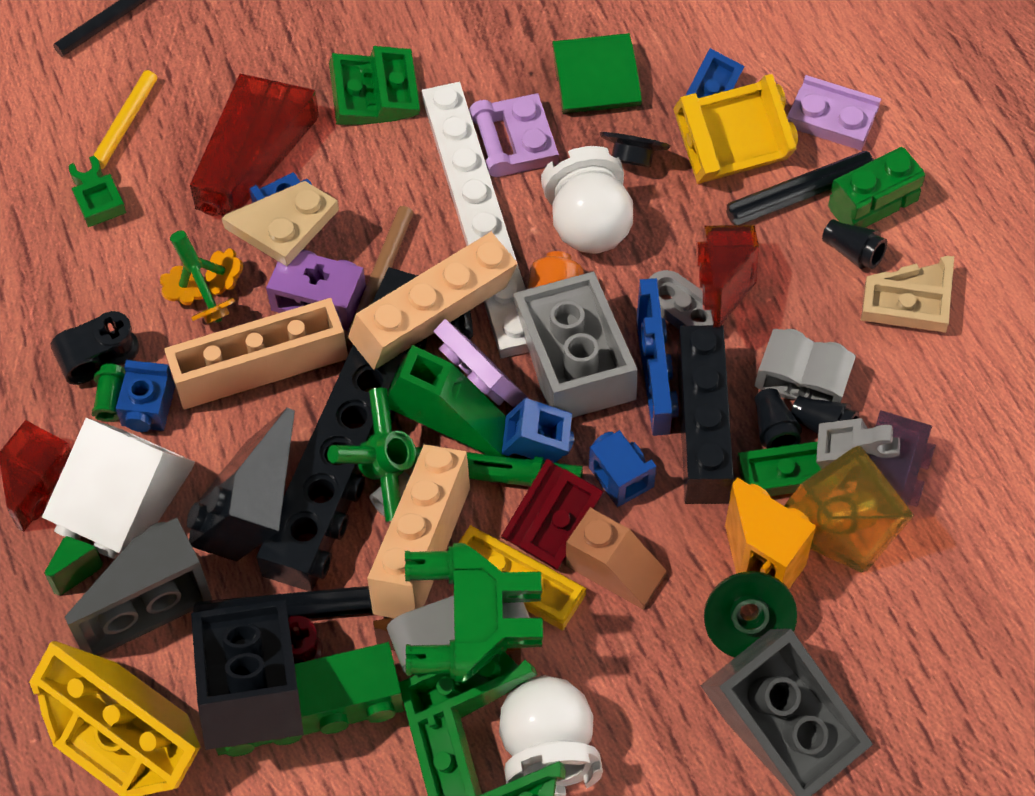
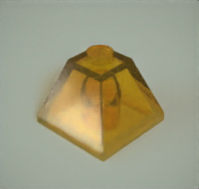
(852, 510)

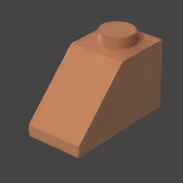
(614, 558)

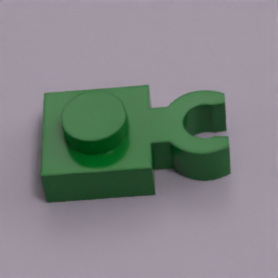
(96, 194)

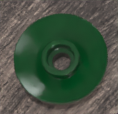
(735, 631)

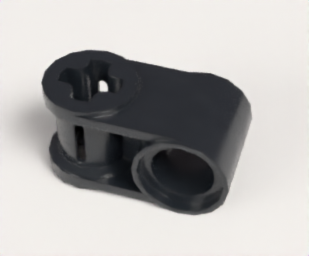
(90, 345)

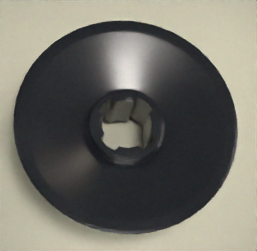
(634, 149)

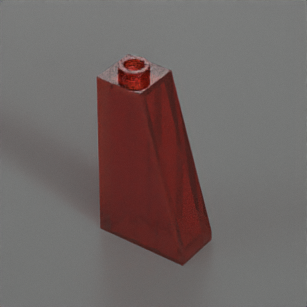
(250, 141)

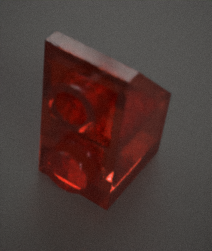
(30, 471)

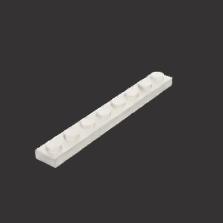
(474, 201)

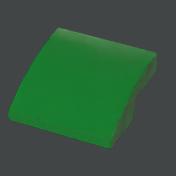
(596, 73)
(374, 86)

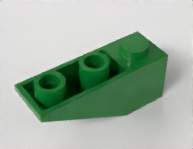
(446, 401)

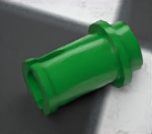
(109, 383)

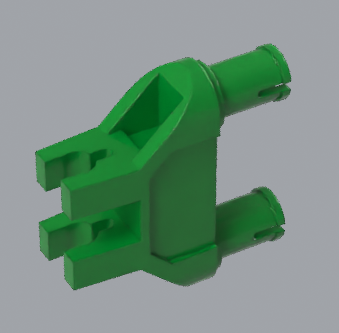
(478, 611)

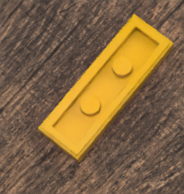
(559, 594)

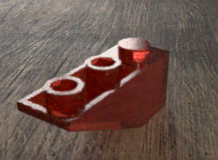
(726, 267)

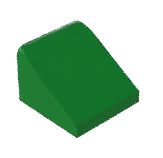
(72, 564)

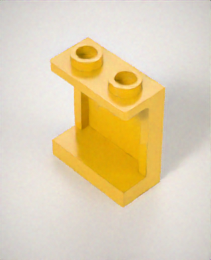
(736, 129)

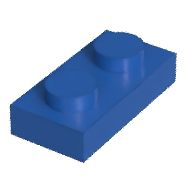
(715, 75)

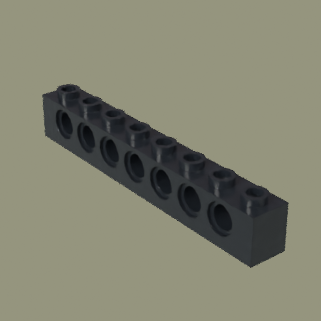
(303, 562)

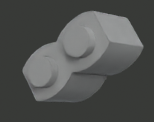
(804, 367)

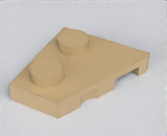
(283, 221)
(911, 296)

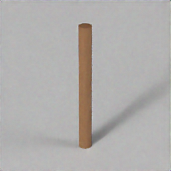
(385, 259)

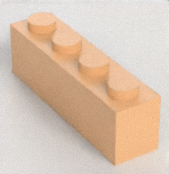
(424, 302)
(257, 353)
(420, 523)

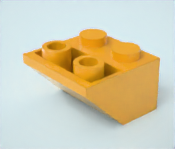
(766, 534)

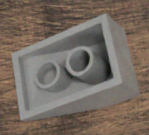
(576, 345)

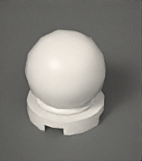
(589, 199)
(547, 724)

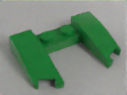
(434, 715)

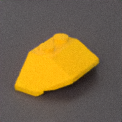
(112, 722)

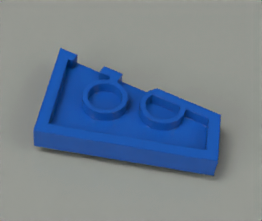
(655, 362)

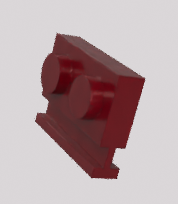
(551, 513)

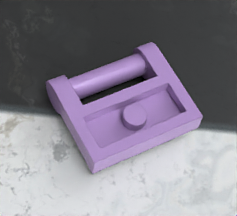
(526, 130)

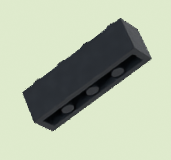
(704, 415)

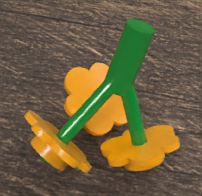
(187, 282)

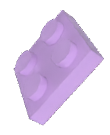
(477, 366)

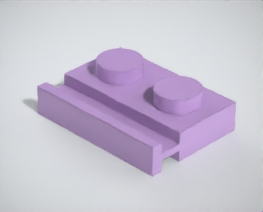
(833, 112)

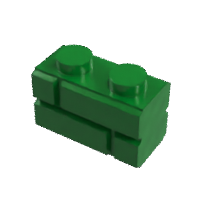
(877, 189)

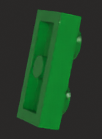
(779, 468)

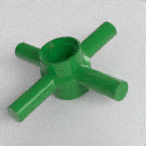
(382, 455)

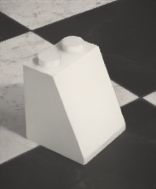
(114, 487)

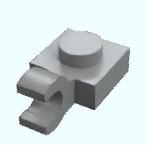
(841, 436)

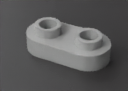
(685, 300)

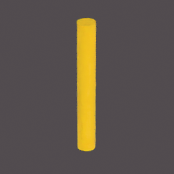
(125, 117)

